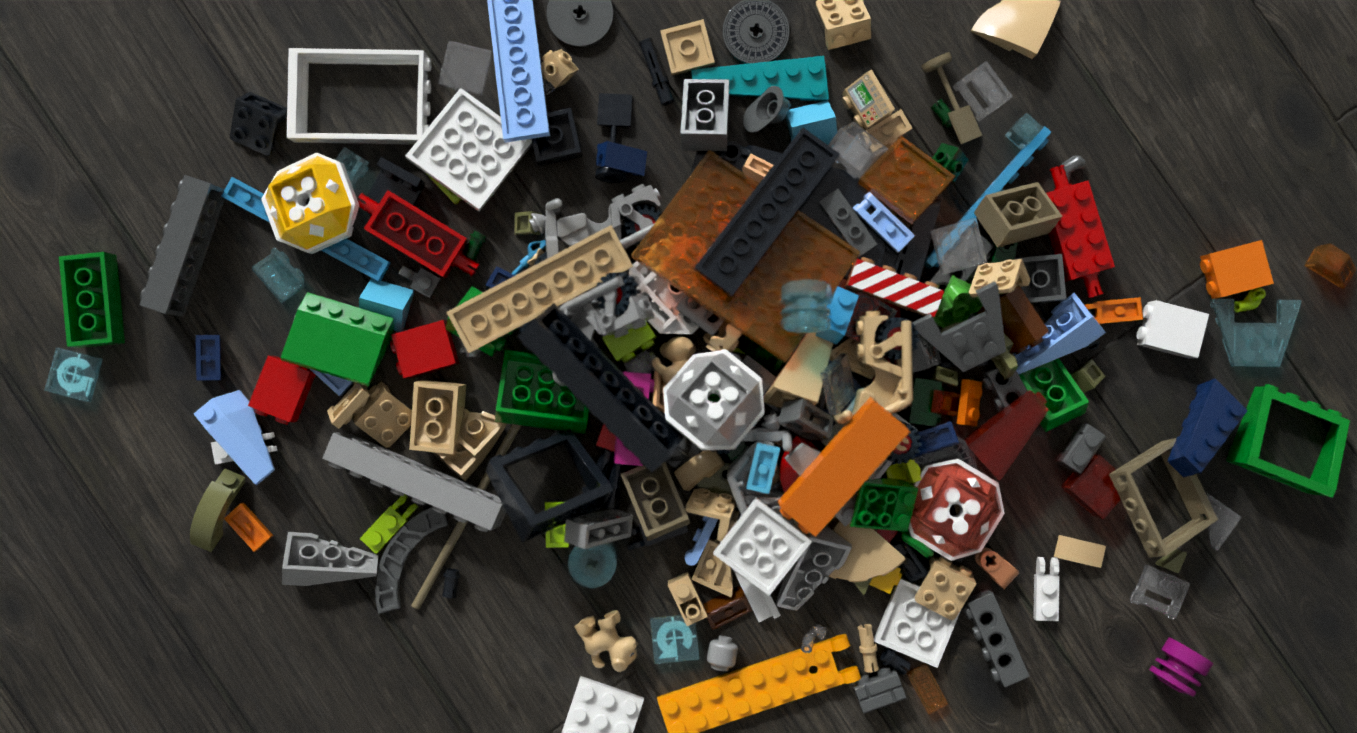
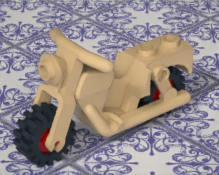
(892, 383)

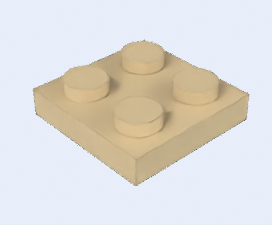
(687, 47)

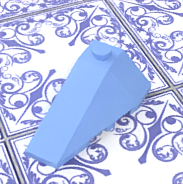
(1069, 330)
(238, 433)

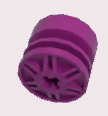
(1181, 667)

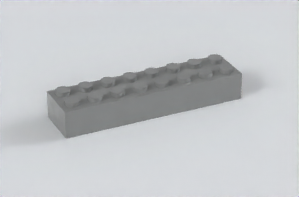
(415, 480)

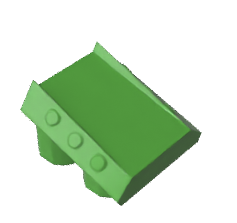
(956, 303)

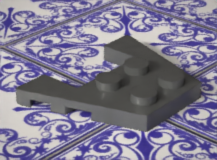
(973, 339)

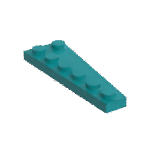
(796, 78)

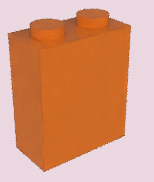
(1236, 270)

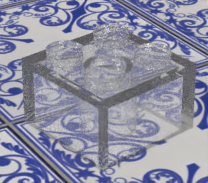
(856, 149)

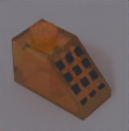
(1332, 264)

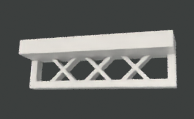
(760, 602)

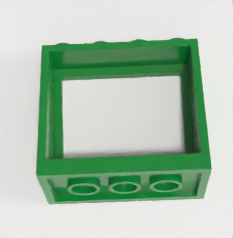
(1250, 435)

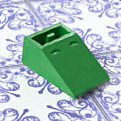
(884, 504)

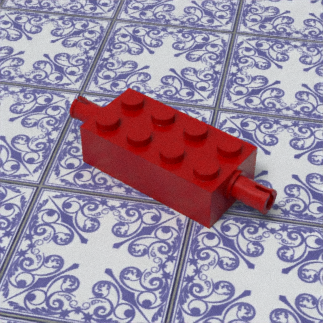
(1079, 232)
(416, 234)

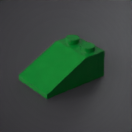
(1059, 389)

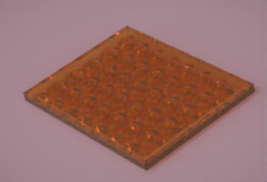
(694, 223)

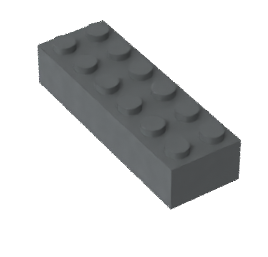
(183, 247)

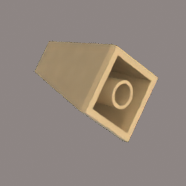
(801, 373)

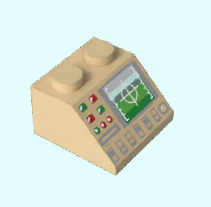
(867, 101)

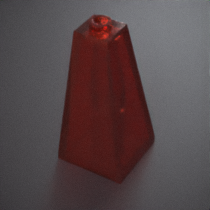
(1007, 432)

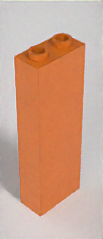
(842, 467)

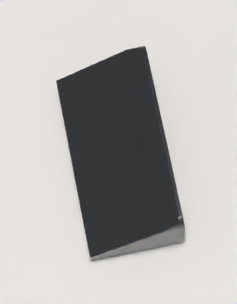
(915, 565)

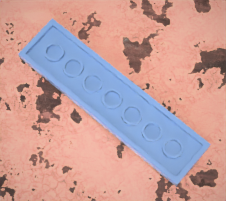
(518, 70)

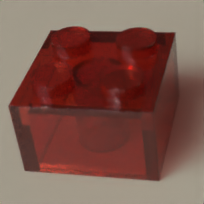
(1094, 487)

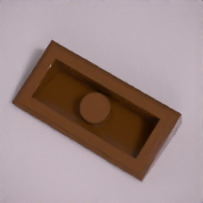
(726, 609)

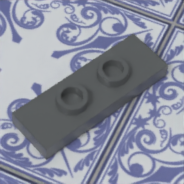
(847, 222)

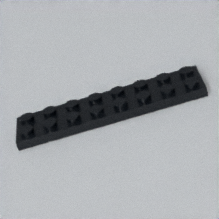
(766, 212)

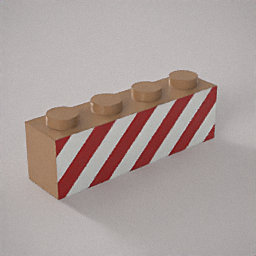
(894, 288)

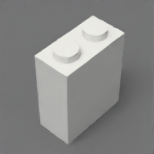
(1172, 329)

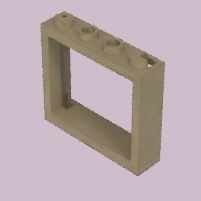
(1191, 494)

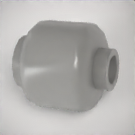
(722, 653)

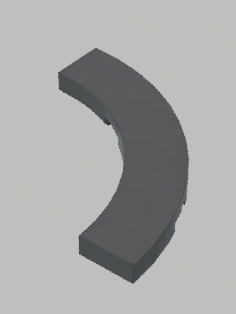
(396, 554)

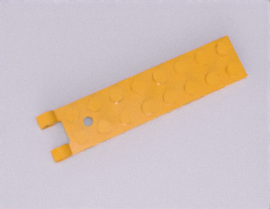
(755, 688)

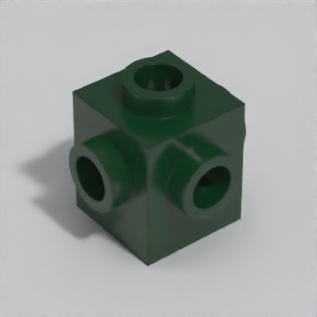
(951, 159)

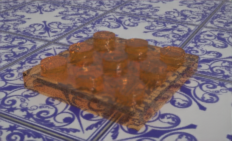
(906, 179)

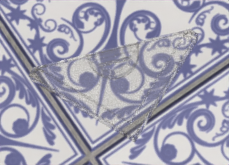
(1224, 525)

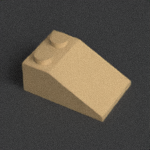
(436, 416)

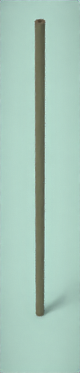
(452, 540)

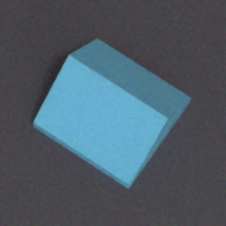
(815, 118)
(388, 301)

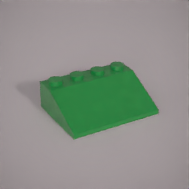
(338, 339)
(534, 399)

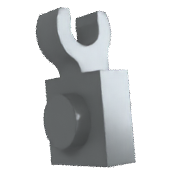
(423, 281)

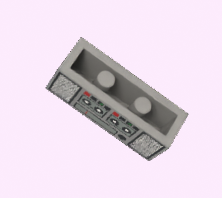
(598, 528)

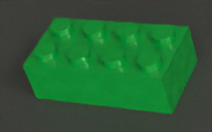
(91, 299)

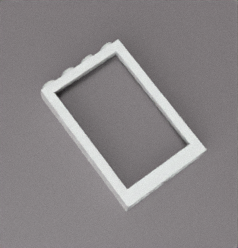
(298, 91)

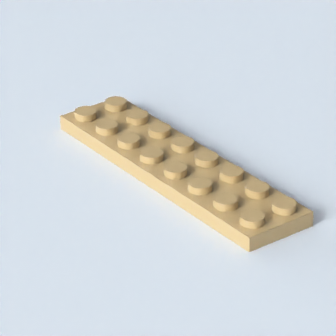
(538, 287)

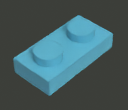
(762, 468)

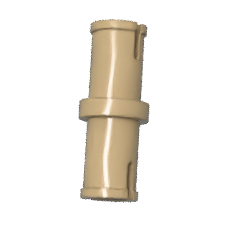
(868, 648)

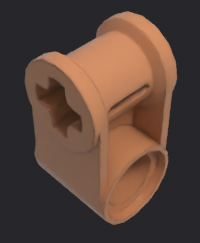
(998, 568)

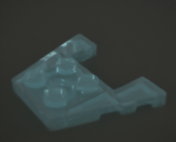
(1256, 342)

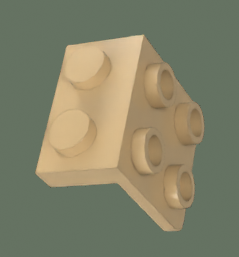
(844, 22)
(1005, 274)
(383, 416)
(716, 506)
(945, 587)

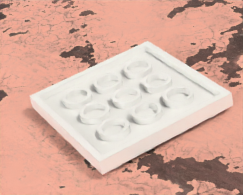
(467, 150)

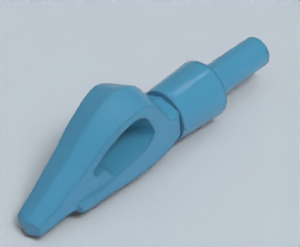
(531, 253)

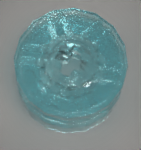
(806, 306)
(588, 575)

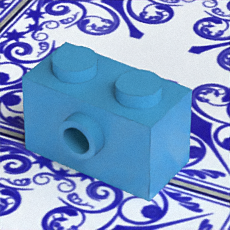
(841, 309)

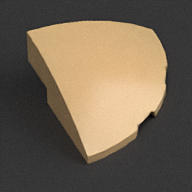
(1017, 24)
(475, 440)
(869, 555)

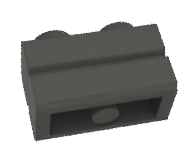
(1080, 448)
(878, 690)

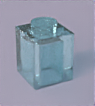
(1024, 131)

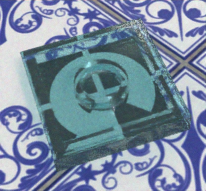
(73, 374)
(673, 639)

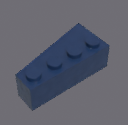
(1207, 427)

